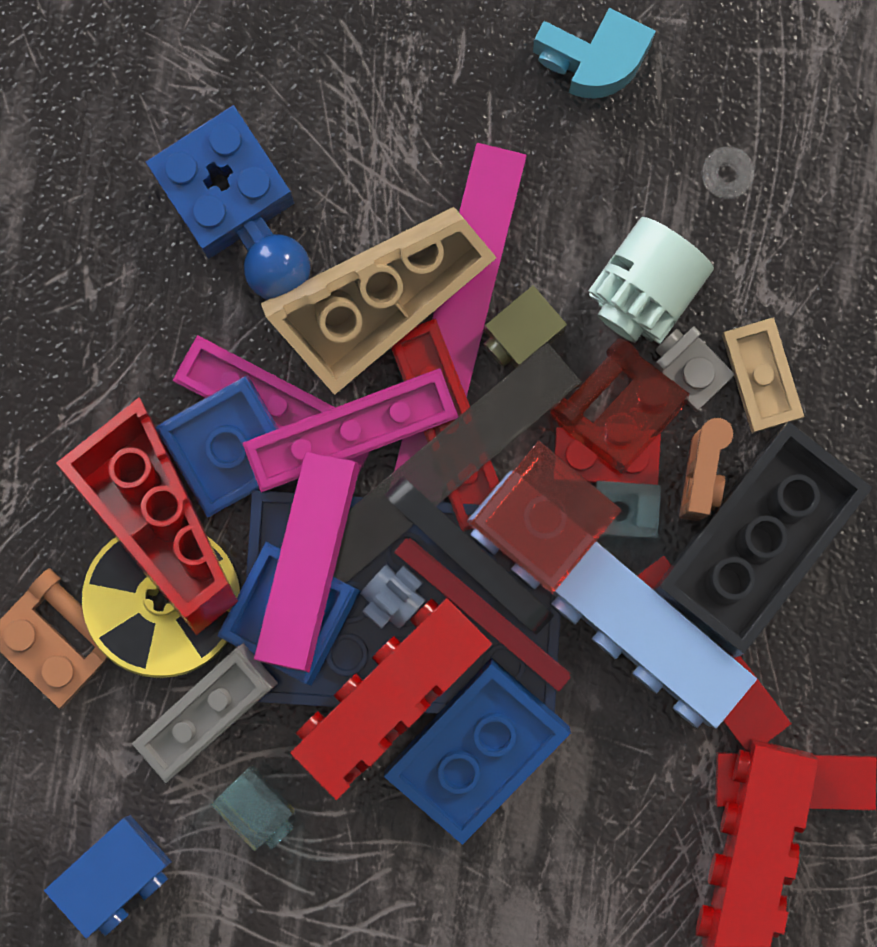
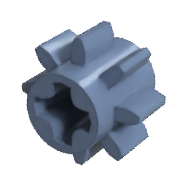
(392, 597)

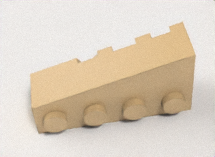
(377, 297)

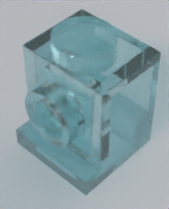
(643, 508)

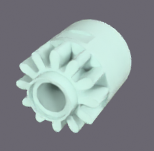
(649, 282)

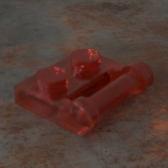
(632, 417)

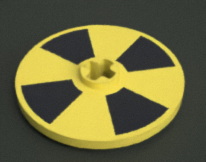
(129, 627)

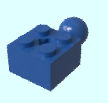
(241, 212)

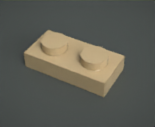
(762, 375)

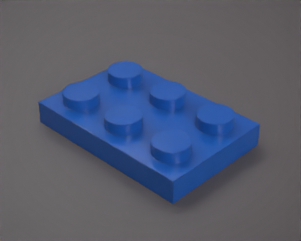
(477, 751)

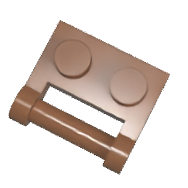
(702, 485)
(40, 649)

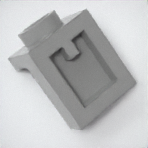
(692, 366)

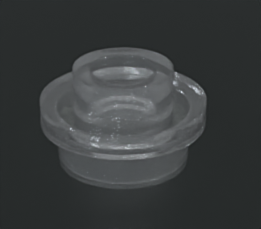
(728, 157)

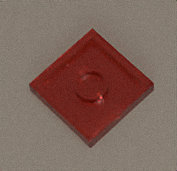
(545, 517)

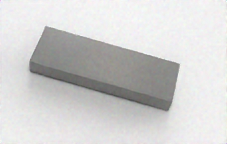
(204, 713)

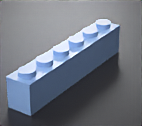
(647, 631)

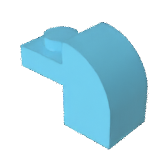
(599, 66)

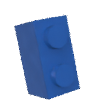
(109, 877)

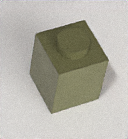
(523, 328)

